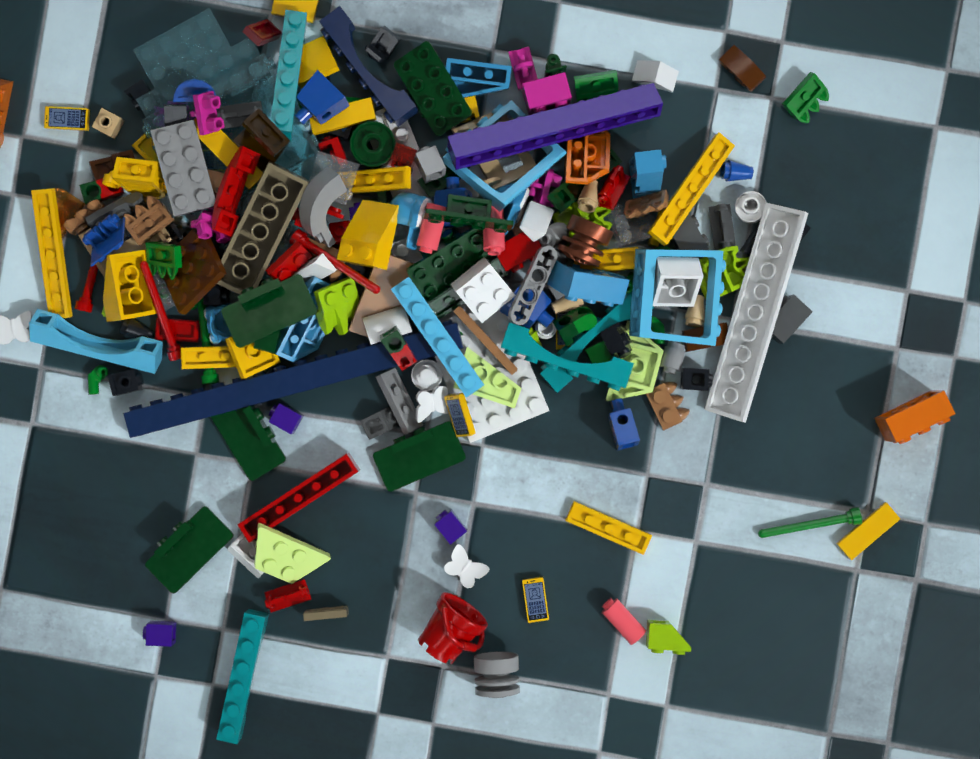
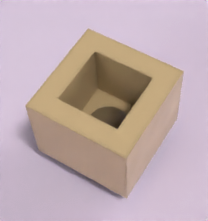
(112, 128)

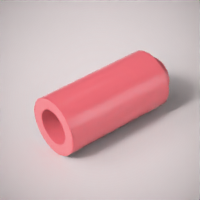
(430, 233)
(493, 241)
(623, 620)

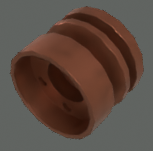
(585, 240)

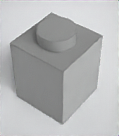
(430, 163)

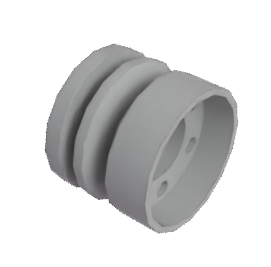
(497, 680)

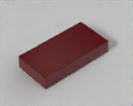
(262, 32)

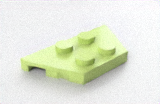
(646, 360)
(286, 556)

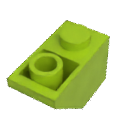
(663, 636)

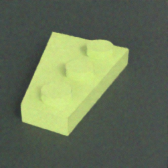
(496, 385)

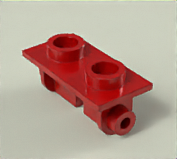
(613, 188)
(287, 595)

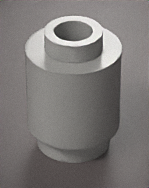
(554, 234)
(672, 357)

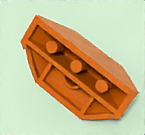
(587, 158)

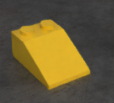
(370, 235)
(125, 287)

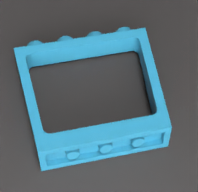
(501, 200)
(644, 289)

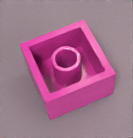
(546, 93)

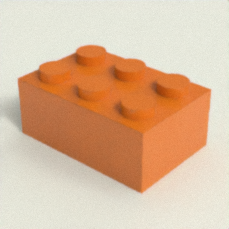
(915, 416)

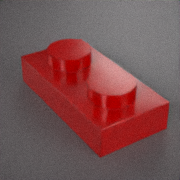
(289, 262)

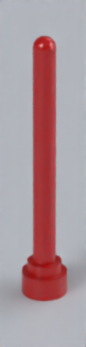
(302, 238)
(85, 302)
(174, 349)

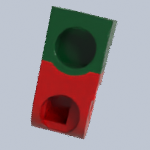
(96, 190)
(398, 348)

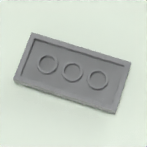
(183, 168)

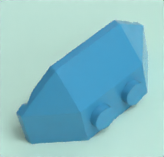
(305, 335)

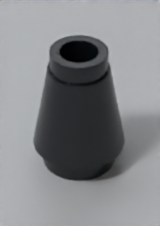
(133, 329)

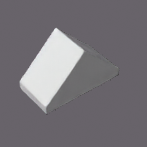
(655, 72)

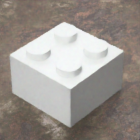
(677, 281)
(482, 290)

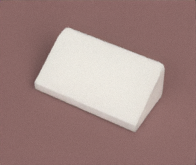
(536, 220)
(318, 267)
(245, 553)

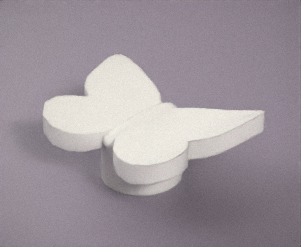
(15, 328)
(430, 402)
(464, 567)

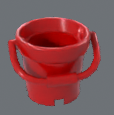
(453, 628)

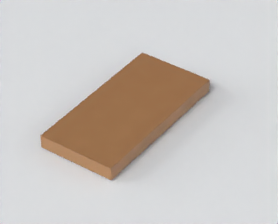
(385, 299)

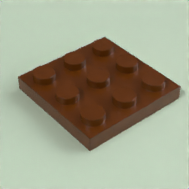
(198, 274)

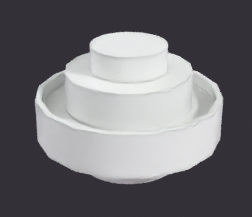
(750, 206)
(426, 375)

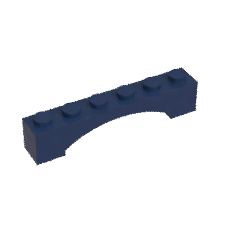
(396, 103)

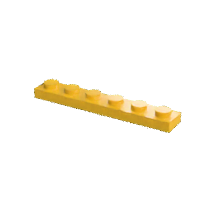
(691, 189)
(51, 252)

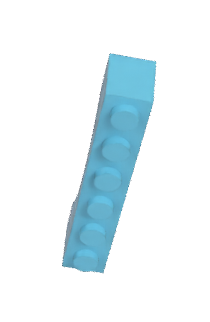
(56, 332)
(437, 337)

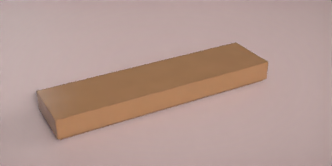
(485, 340)

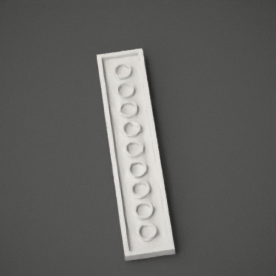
(756, 311)

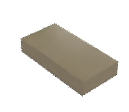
(326, 613)

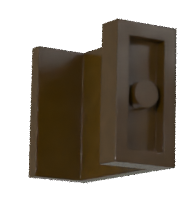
(262, 137)

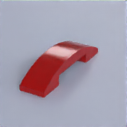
(231, 189)

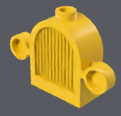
(137, 176)

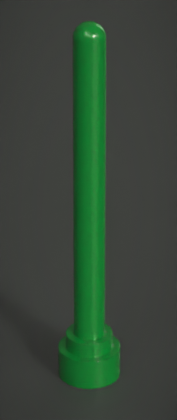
(209, 375)
(852, 517)

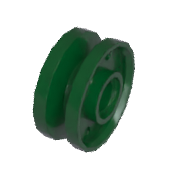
(367, 132)

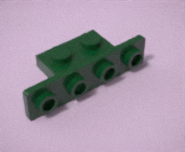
(468, 211)

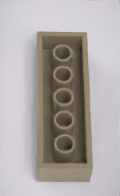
(261, 227)

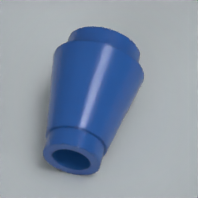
(735, 171)

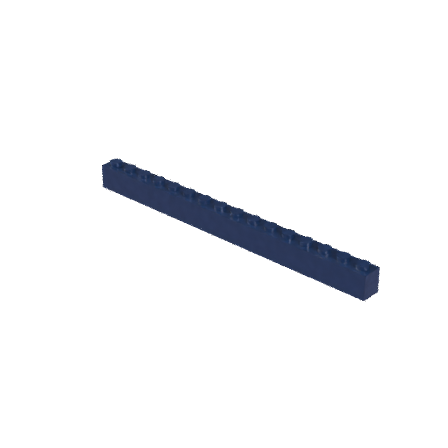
(274, 385)

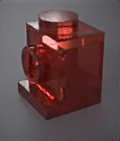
(403, 156)

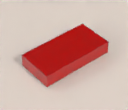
(182, 329)

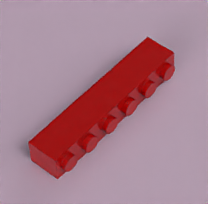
(300, 496)

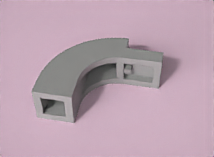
(316, 201)

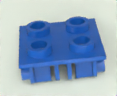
(105, 237)

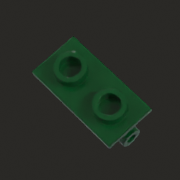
(554, 66)

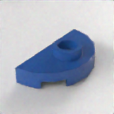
(190, 87)

